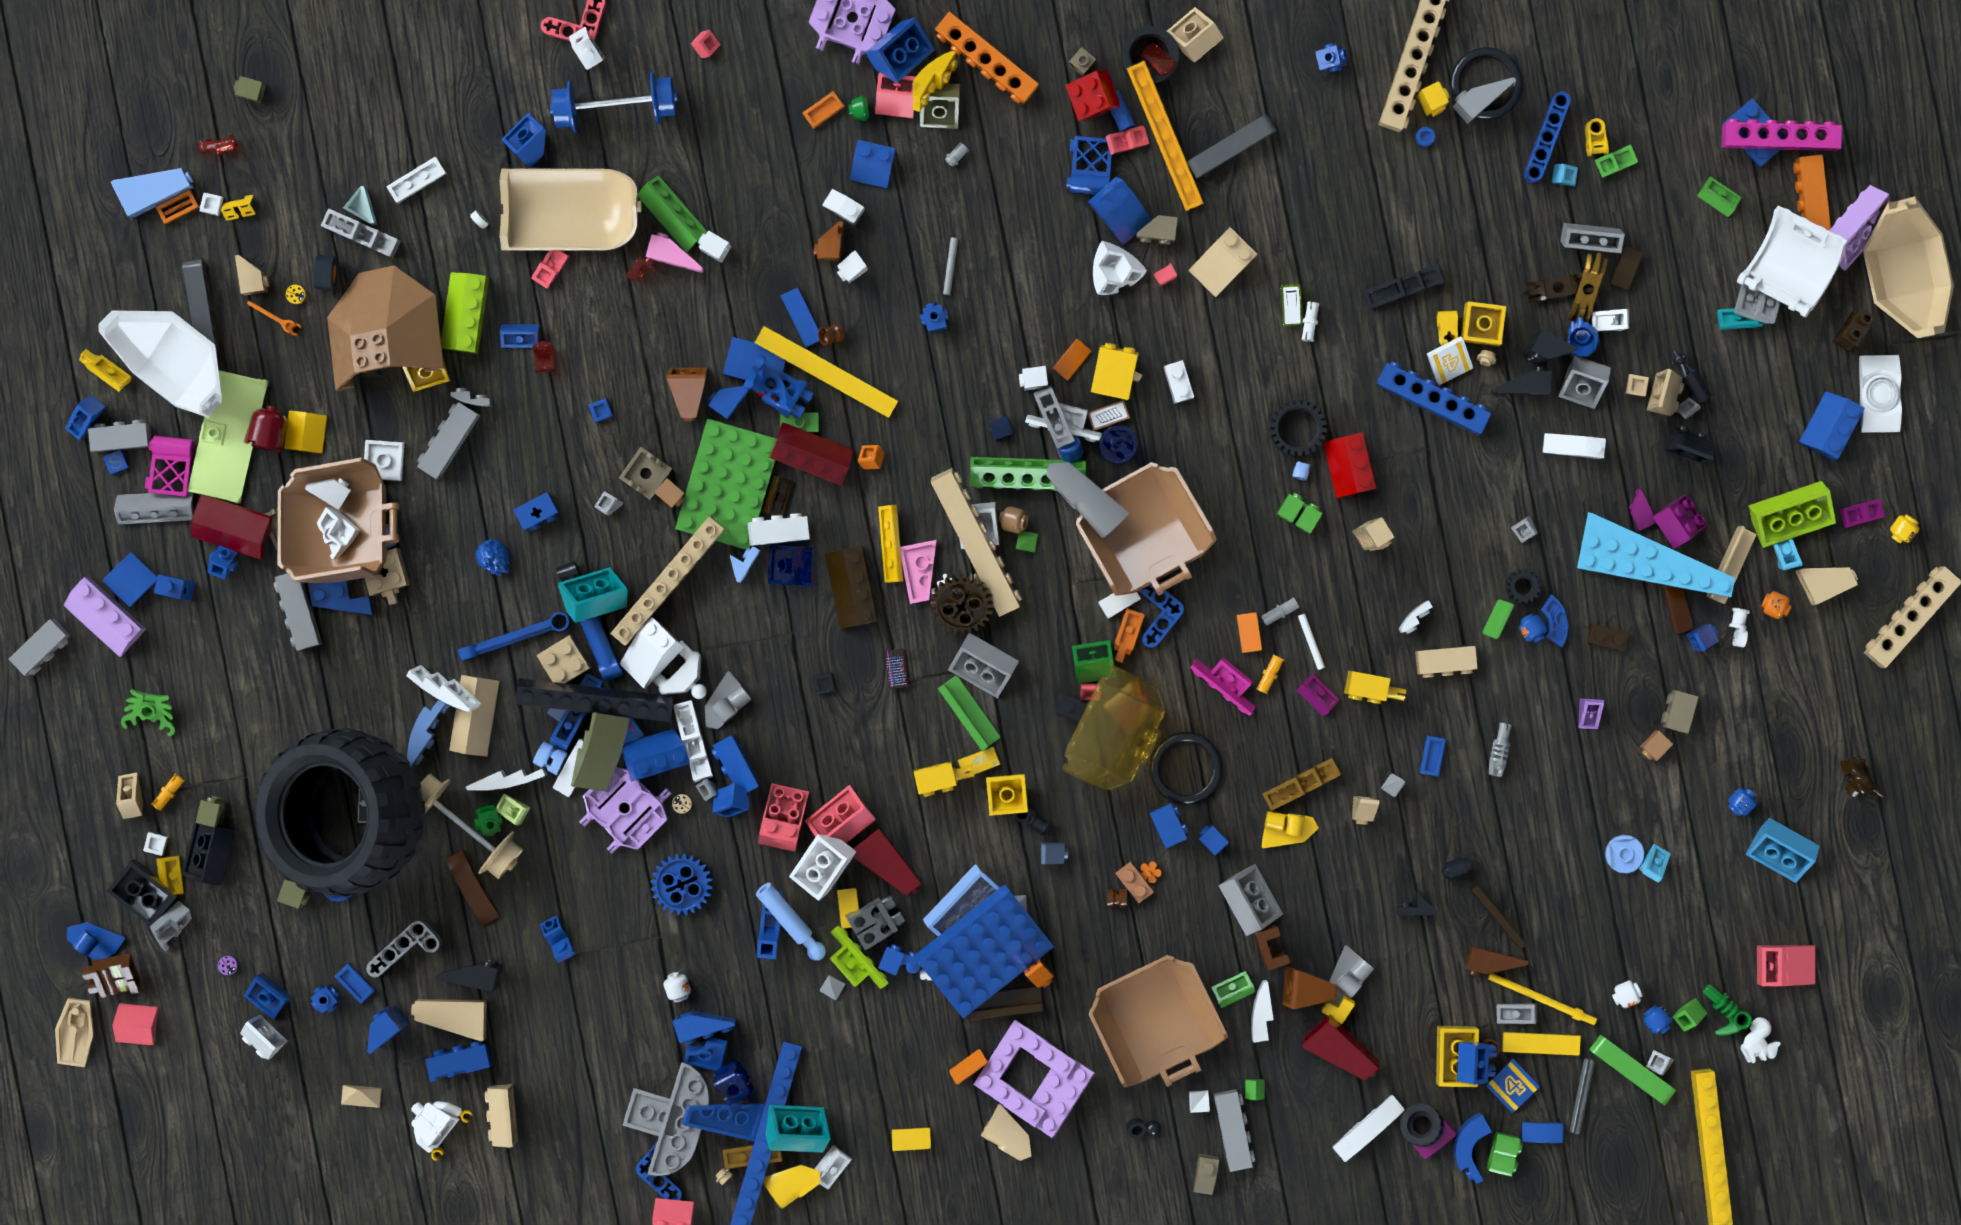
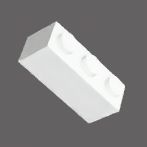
(778, 529)

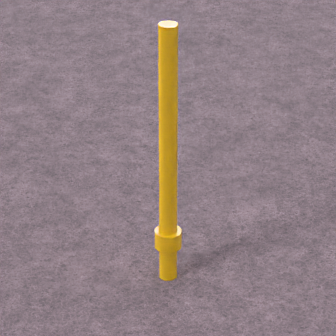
(1576, 1013)

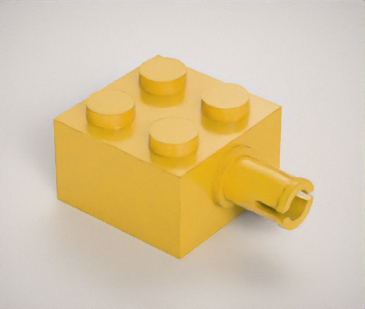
(1371, 687)
(940, 777)

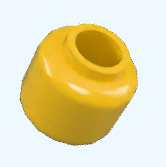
(1904, 528)

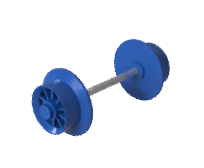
(565, 107)

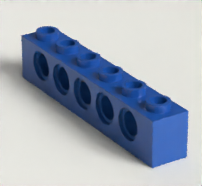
(1387, 381)

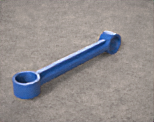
(510, 638)

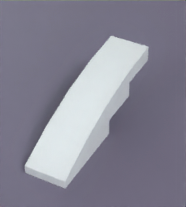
(446, 691)
(693, 740)
(500, 781)
(1368, 1128)

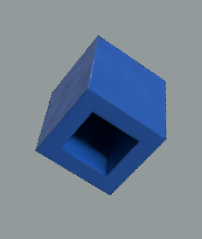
(1212, 839)

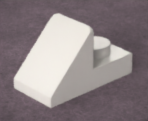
(1611, 320)

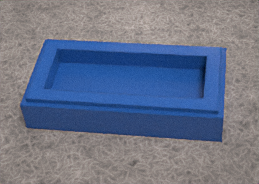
(1432, 755)
(355, 983)

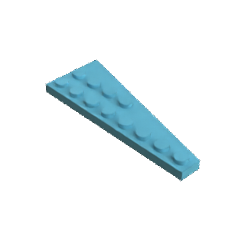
(1626, 554)

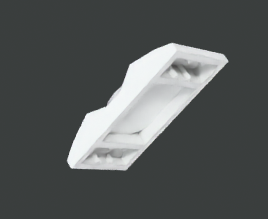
(1880, 393)

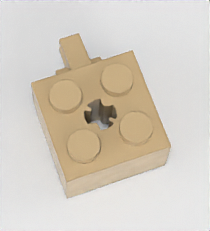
(395, 578)

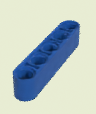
(1553, 131)

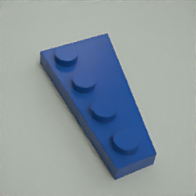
(733, 1120)

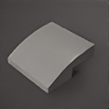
(1756, 305)

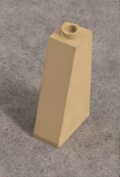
(455, 1016)

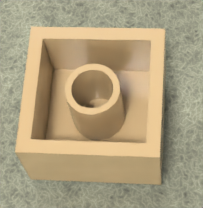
(564, 660)

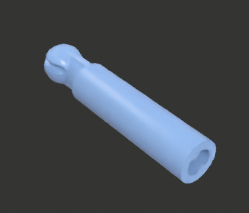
(790, 920)

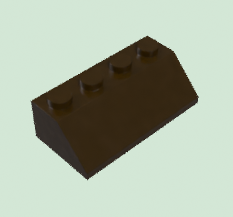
(851, 587)

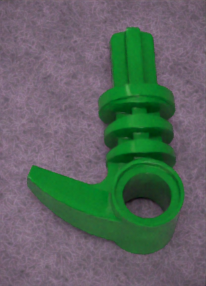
(1731, 1011)

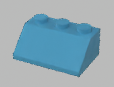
(1783, 850)

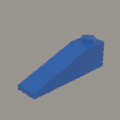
(571, 720)

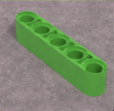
(1632, 1070)

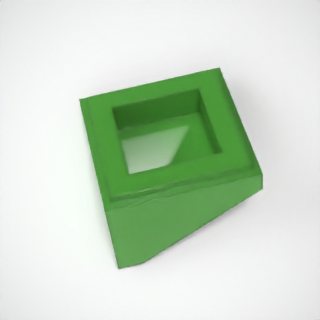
(1026, 541)

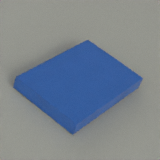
(743, 355)

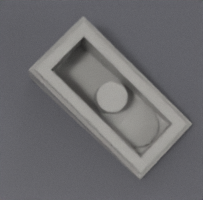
(1517, 1013)

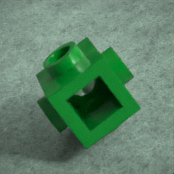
(487, 820)

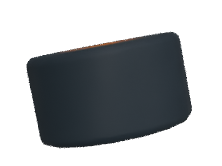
(324, 272)

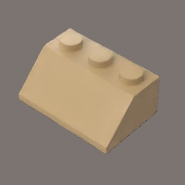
(501, 1115)

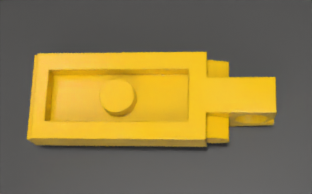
(105, 370)

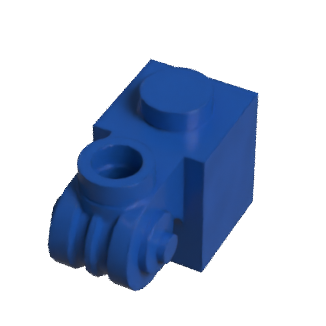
(895, 957)

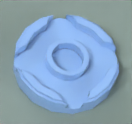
(1624, 853)

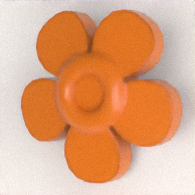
(1150, 871)

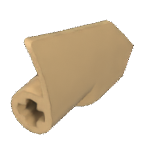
(1007, 1134)

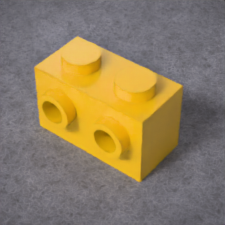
(1433, 99)

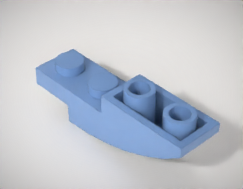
(420, 736)

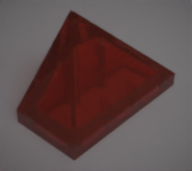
(1157, 59)

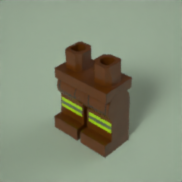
(112, 976)

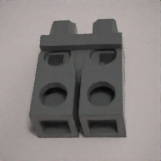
(873, 921)

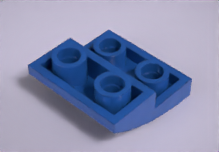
(130, 580)

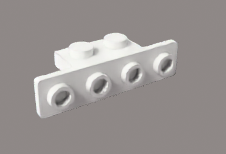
(1075, 419)

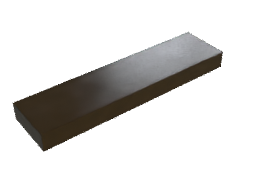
(1495, 913)

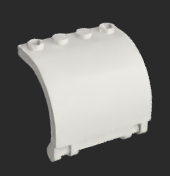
(1794, 261)

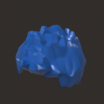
(1583, 337)
(493, 557)

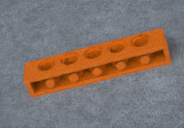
(951, 23)

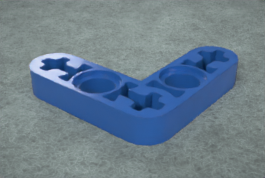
(1165, 614)
(650, 1178)

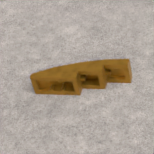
(1302, 783)

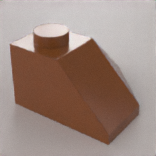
(830, 244)

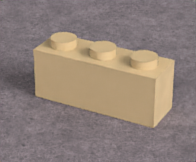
(1446, 661)

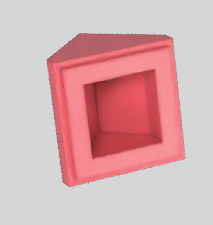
(1087, 690)

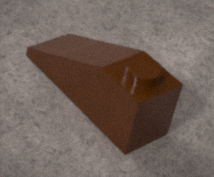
(1488, 961)

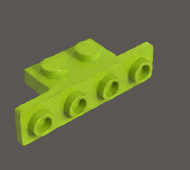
(853, 962)

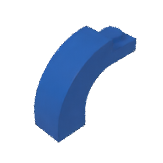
(768, 935)
(1465, 1139)

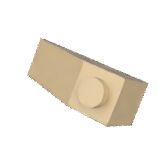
(1364, 809)

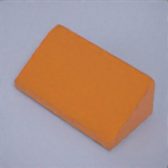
(1072, 359)
(1249, 632)
(968, 1066)

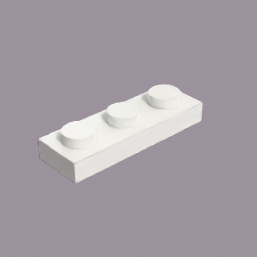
(416, 180)

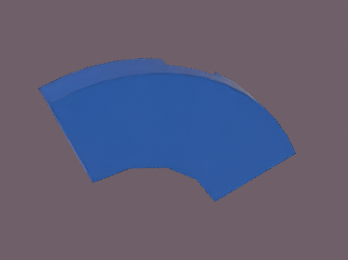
(1556, 620)

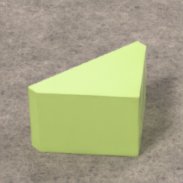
(512, 809)

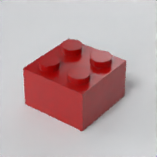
(1092, 95)

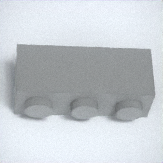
(1592, 238)
(119, 436)
(40, 647)

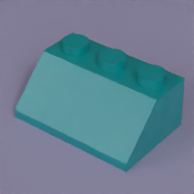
(593, 594)
(797, 1128)

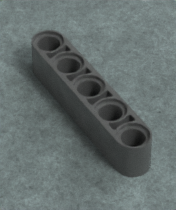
(1231, 146)
(200, 299)

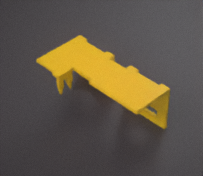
(229, 205)

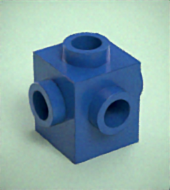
(1331, 58)
(934, 324)
(222, 562)
(332, 996)

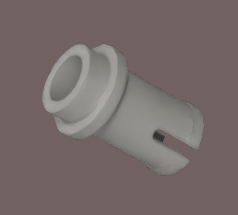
(956, 154)

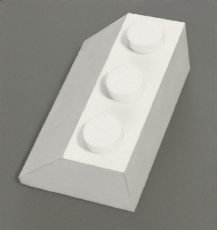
(822, 865)

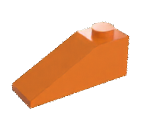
(1039, 974)

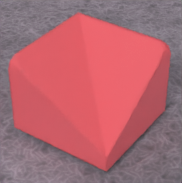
(705, 44)
(1165, 275)

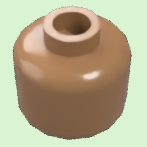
(1013, 520)

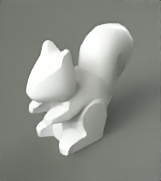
(1755, 1041)

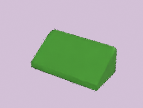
(1719, 196)
(1498, 619)
(1233, 989)

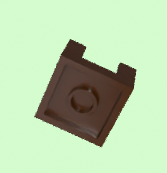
(1275, 960)

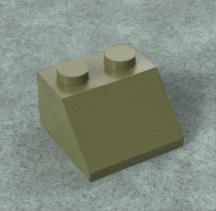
(942, 108)

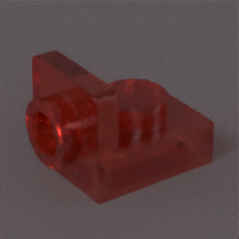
(637, 271)

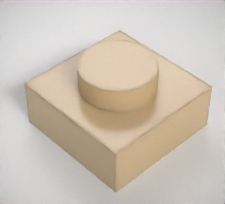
(1637, 385)

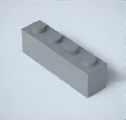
(448, 440)
(298, 613)
(1233, 1130)

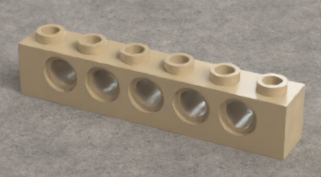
(1374, 535)
(1948, 584)

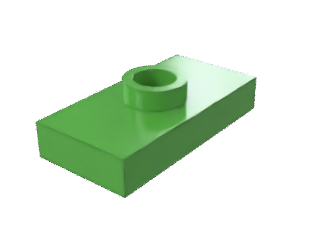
(807, 422)

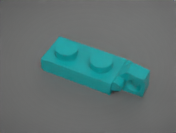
(1729, 320)

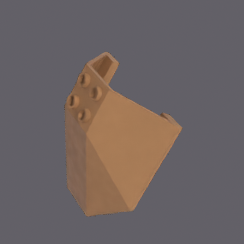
(383, 324)

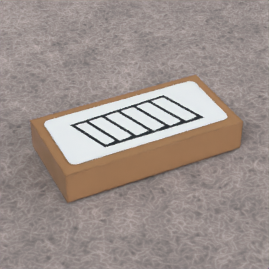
(1108, 415)

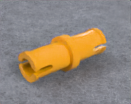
(1270, 674)
(168, 792)

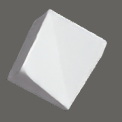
(1199, 1101)

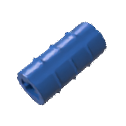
(1122, 115)

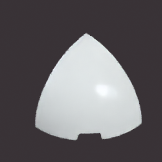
(1115, 269)

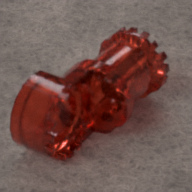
(221, 146)

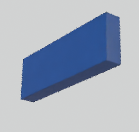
(801, 316)

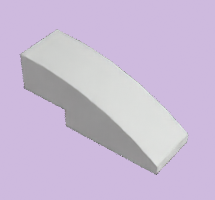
(1261, 1013)

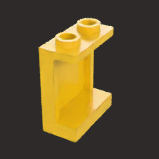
(1114, 371)

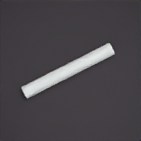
(1311, 641)

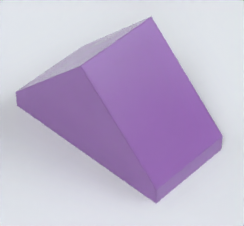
(1590, 713)

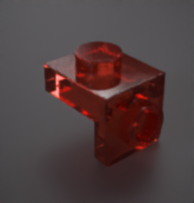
(544, 357)

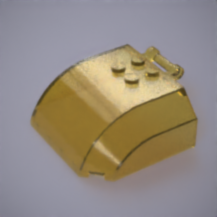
(1116, 731)

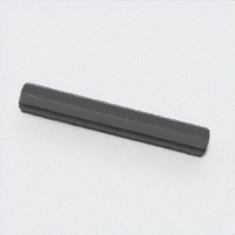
(1582, 1096)

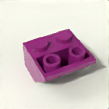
(1680, 521)

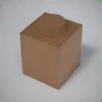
(670, 493)
(1655, 746)

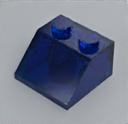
(790, 565)

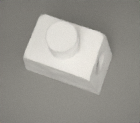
(586, 49)

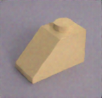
(250, 277)
(129, 796)

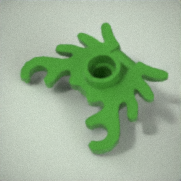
(149, 707)

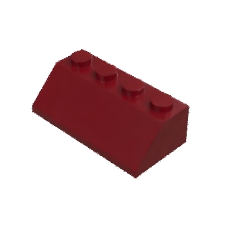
(811, 454)

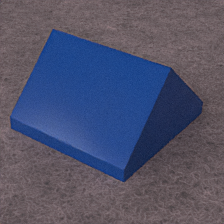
(267, 995)

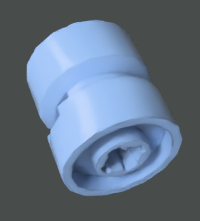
(543, 757)

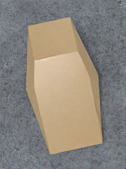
(74, 1033)

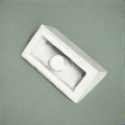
(832, 1166)

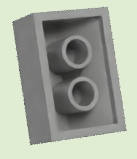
(983, 665)
(1250, 900)

